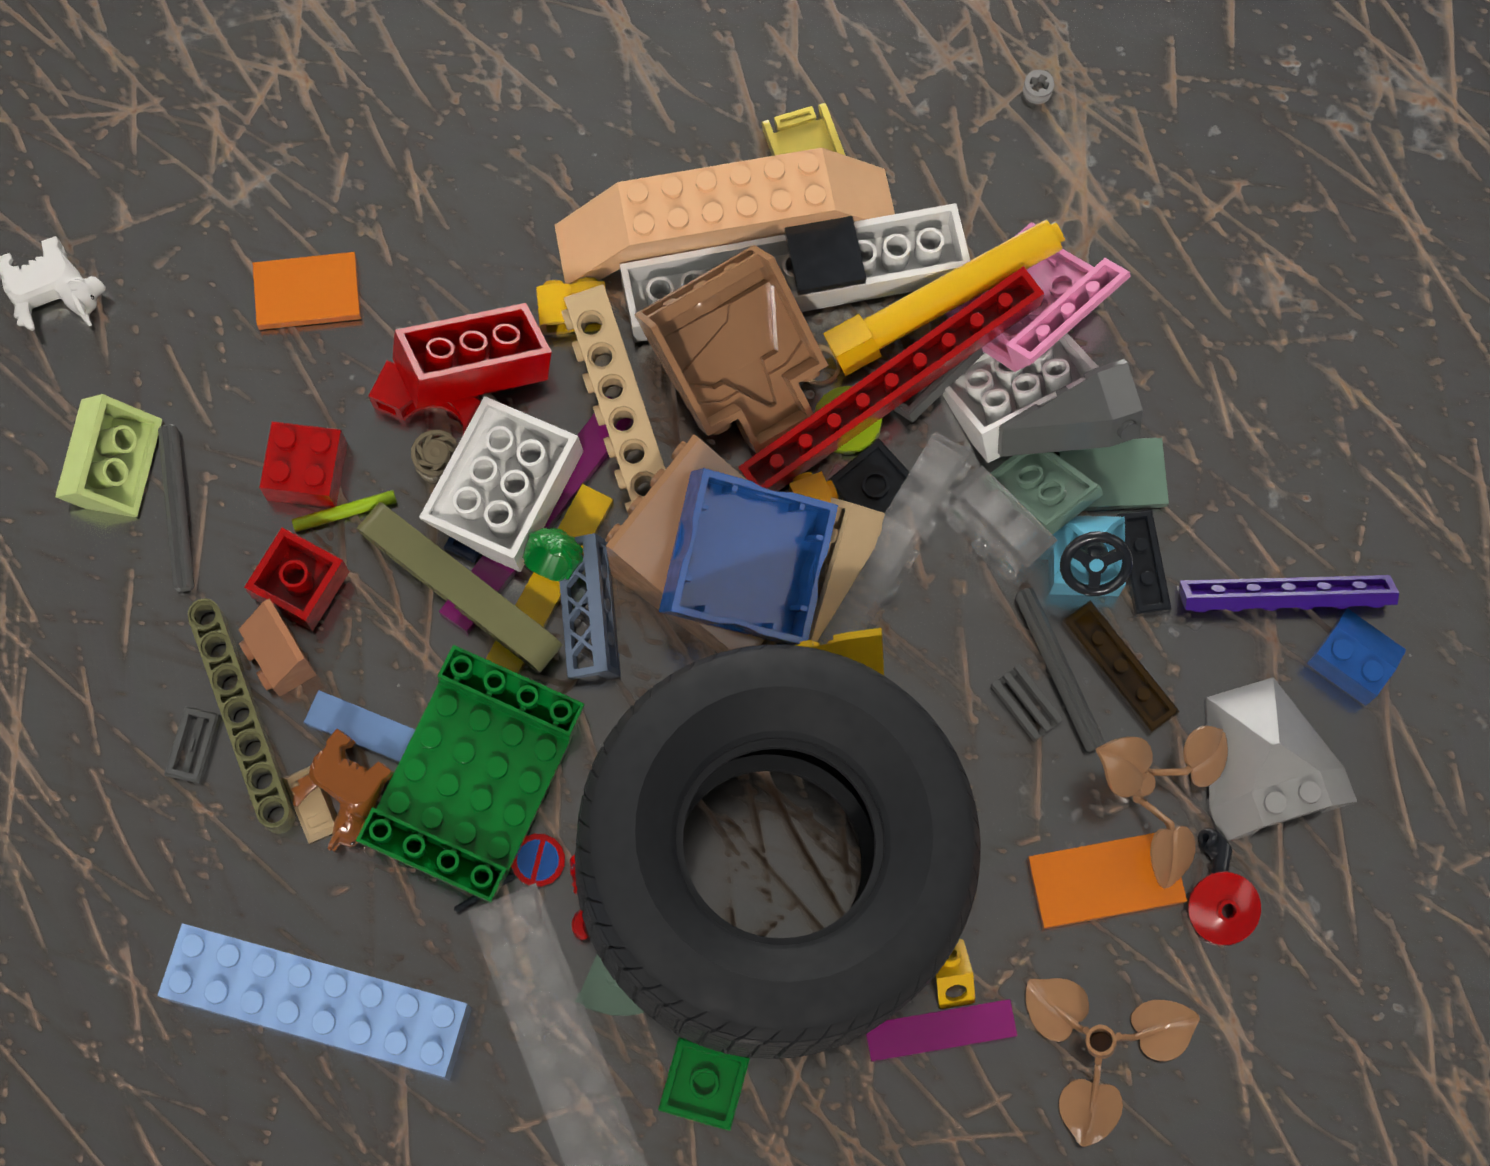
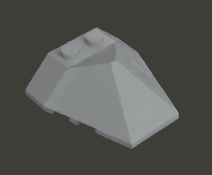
(1273, 762)

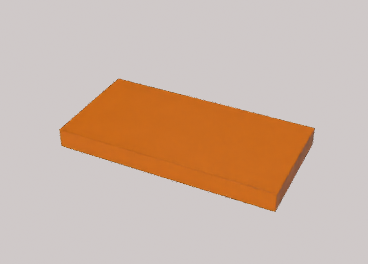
(1099, 882)

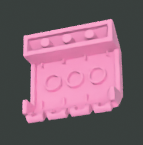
(1070, 294)

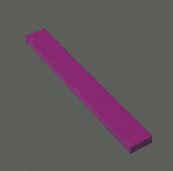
(593, 454)

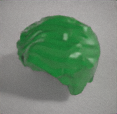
(552, 554)

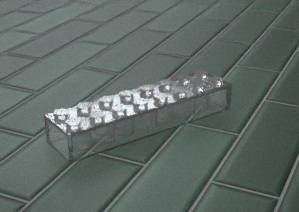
(555, 1032)

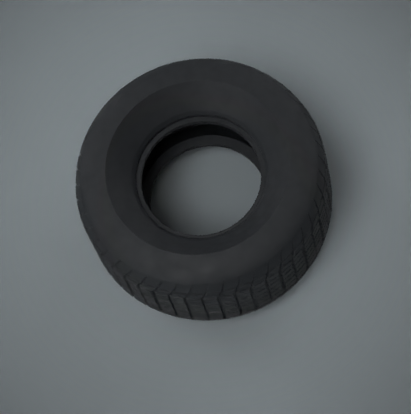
(804, 718)

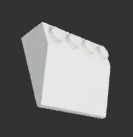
(994, 394)
(502, 481)

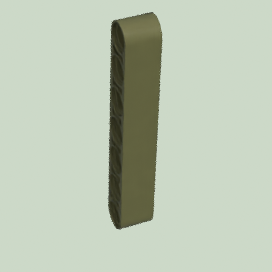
(460, 586)
(229, 703)

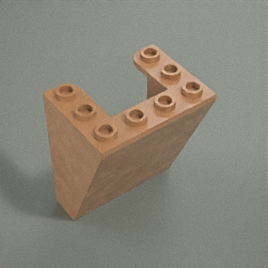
(644, 543)

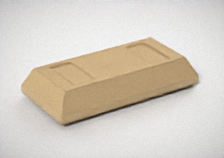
(316, 810)

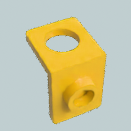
(956, 971)

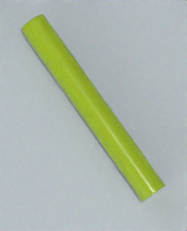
(343, 511)

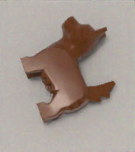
(346, 782)

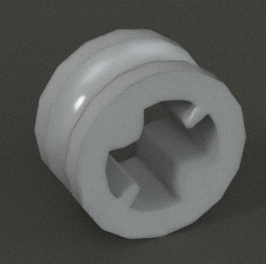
(1032, 80)

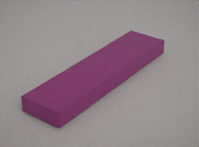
(942, 1030)

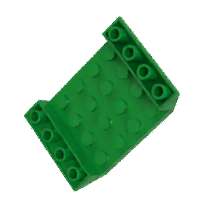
(473, 774)

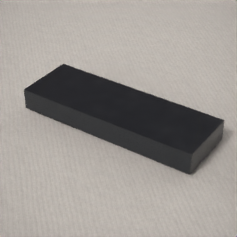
(1147, 576)

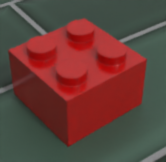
(303, 465)
(297, 578)

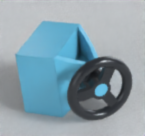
(1090, 557)

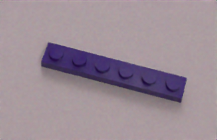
(1288, 593)

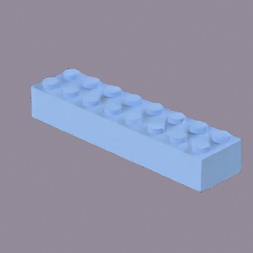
(315, 1001)

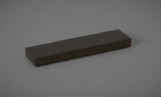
(1120, 667)

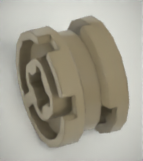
(432, 454)

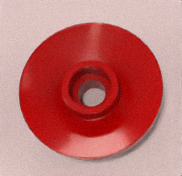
(1212, 895)

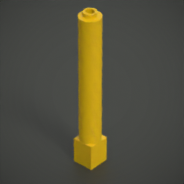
(859, 340)

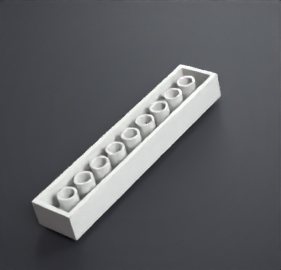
(896, 252)

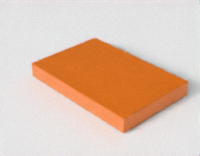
(306, 290)

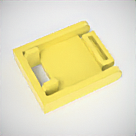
(802, 132)

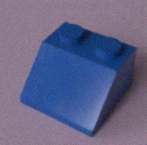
(1357, 657)

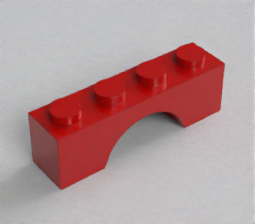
(393, 398)

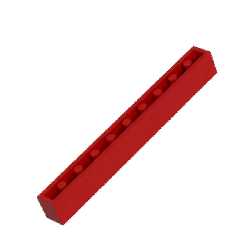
(894, 382)

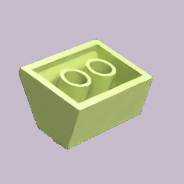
(108, 456)

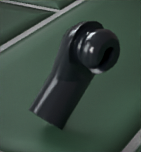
(1217, 849)

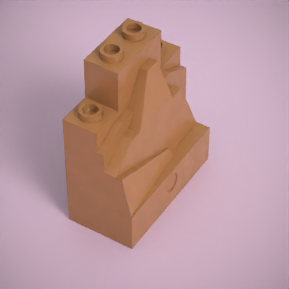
(737, 348)

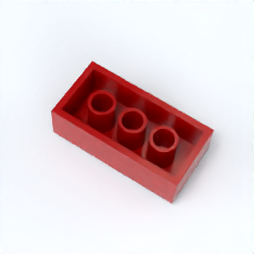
(471, 355)

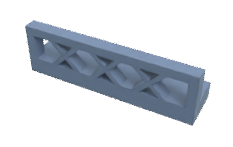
(601, 613)

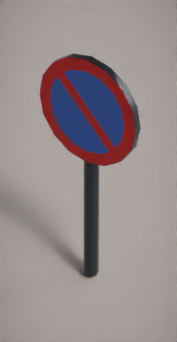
(537, 862)

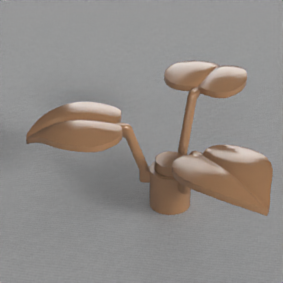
(1128, 774)
(1057, 1009)

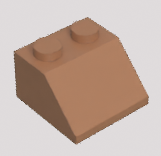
(275, 650)

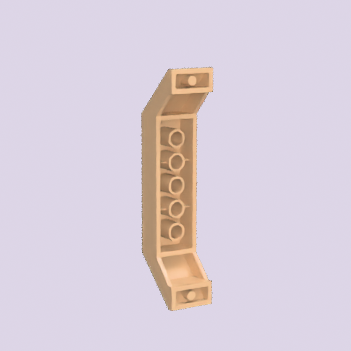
(717, 208)

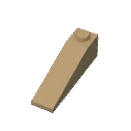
(850, 546)

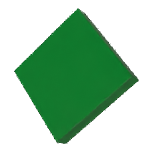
(703, 1085)

